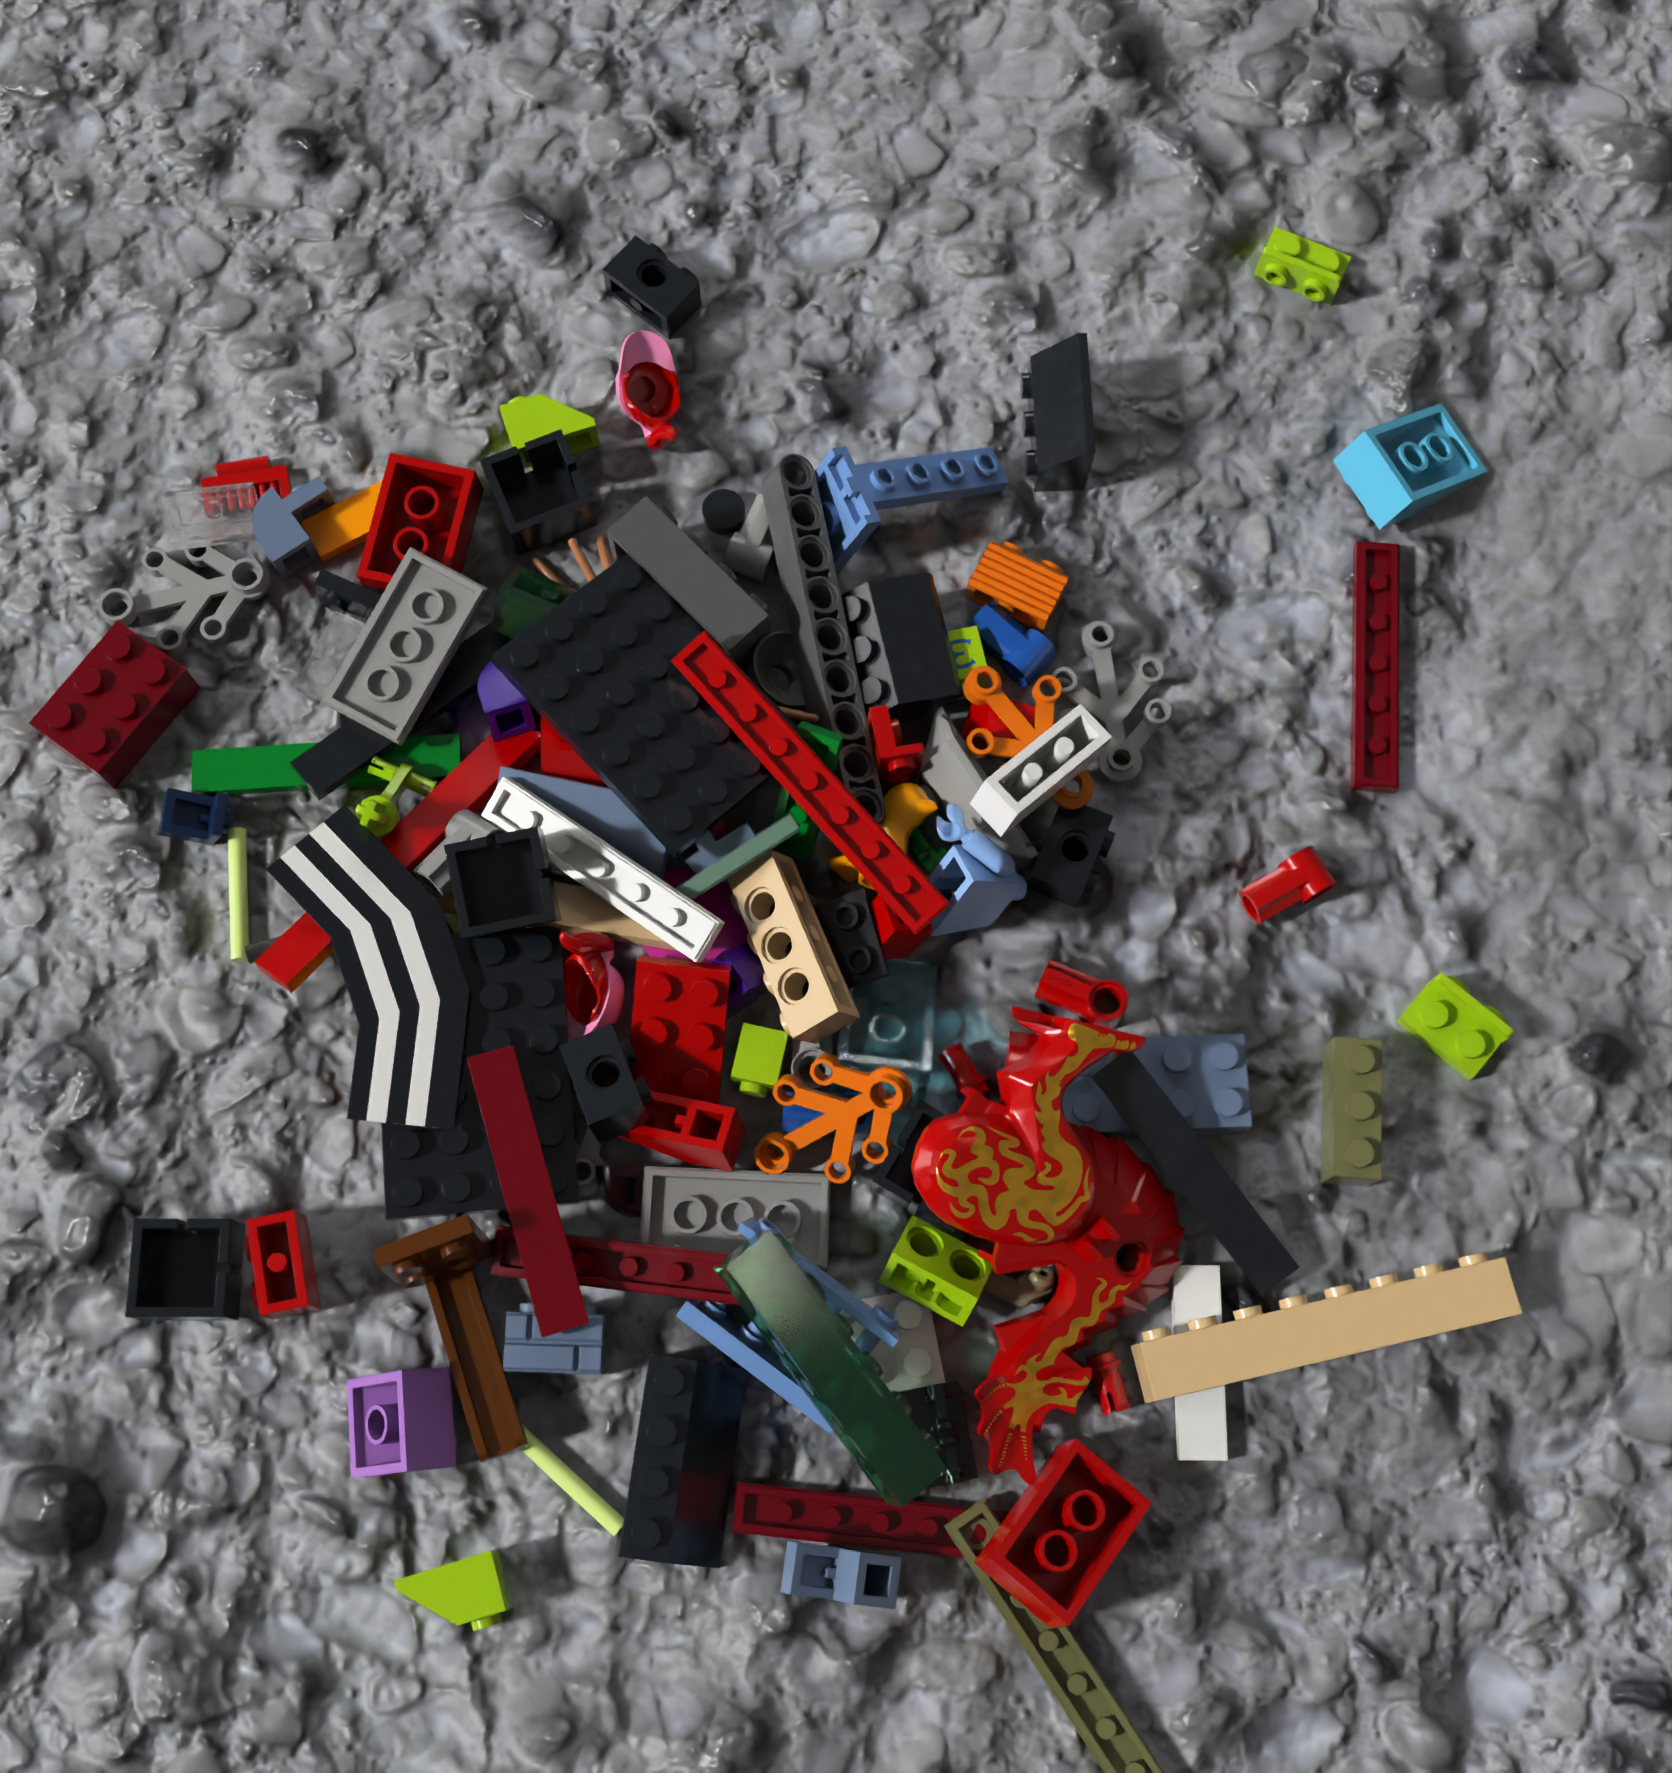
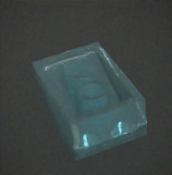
(893, 1026)

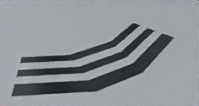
(395, 968)

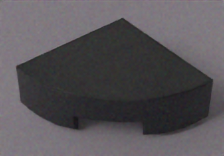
(621, 1188)

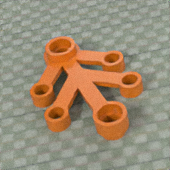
(1020, 727)
(837, 1115)

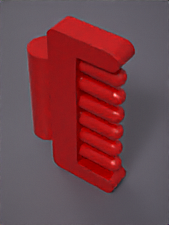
(252, 470)

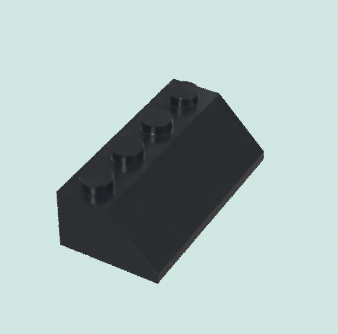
(683, 1462)

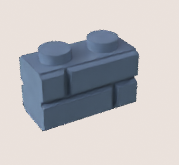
(569, 1352)

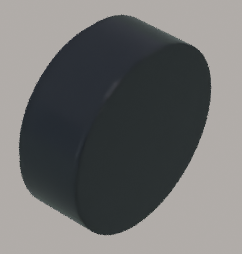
(723, 511)

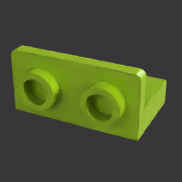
(1302, 266)
(1455, 1024)

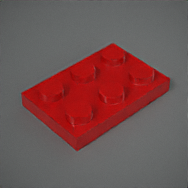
(680, 1025)

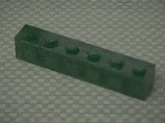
(831, 1367)

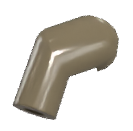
(1024, 1289)

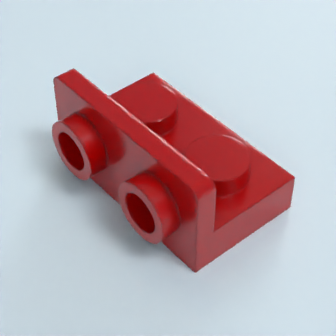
(893, 763)

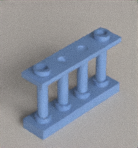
(748, 1346)

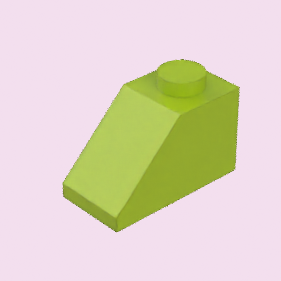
(539, 415)
(462, 1590)

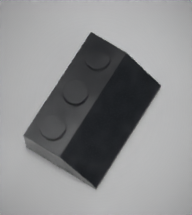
(1059, 416)
(901, 646)

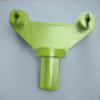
(381, 812)

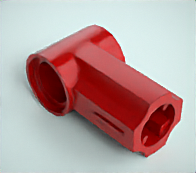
(1295, 881)
(1078, 991)

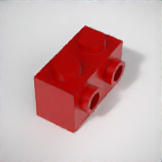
(282, 1265)

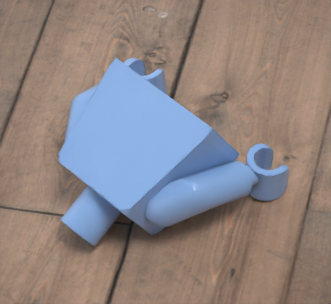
(973, 877)

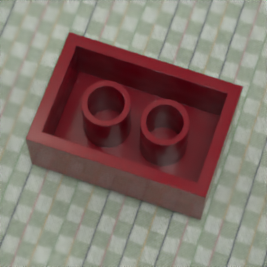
(115, 704)

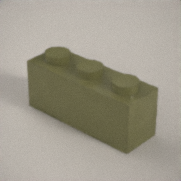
(1351, 1111)

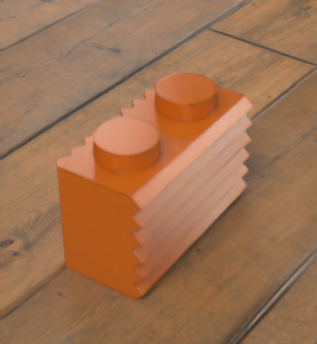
(1018, 585)

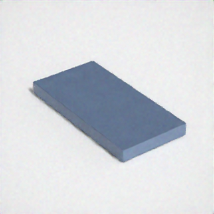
(597, 811)

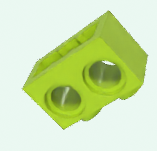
(936, 1271)

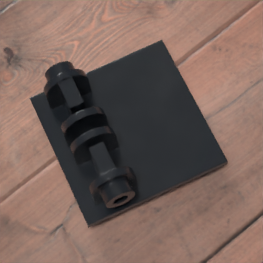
(852, 939)
(943, 1416)

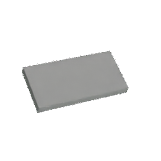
(405, 646)
(708, 1206)

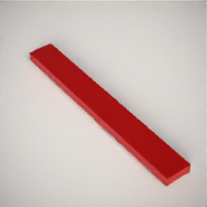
(810, 783)
(468, 787)

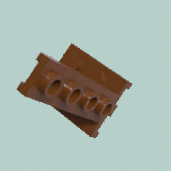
(445, 1262)

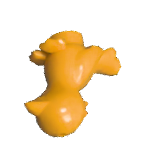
(904, 811)

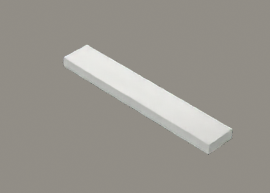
(607, 871)

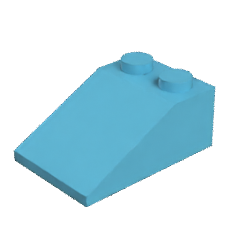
(1408, 465)

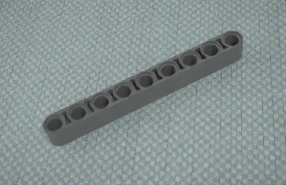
(824, 622)

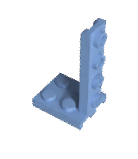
(855, 492)

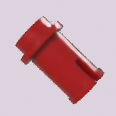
(962, 1070)
(1108, 1382)

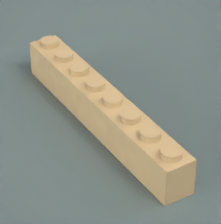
(1325, 1328)

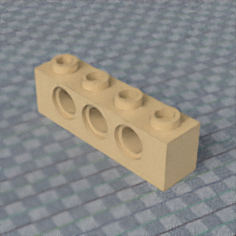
(828, 1001)

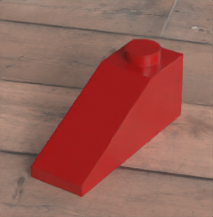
(690, 1131)

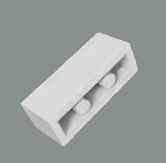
(1040, 770)

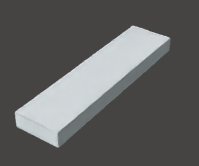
(1199, 1414)

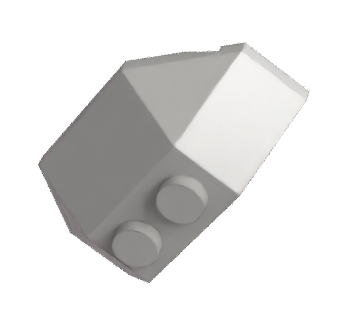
(954, 778)

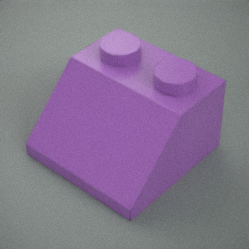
(401, 1422)

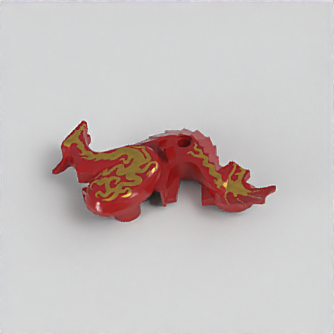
(1047, 1199)

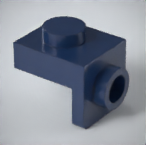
(195, 816)

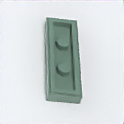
(739, 857)

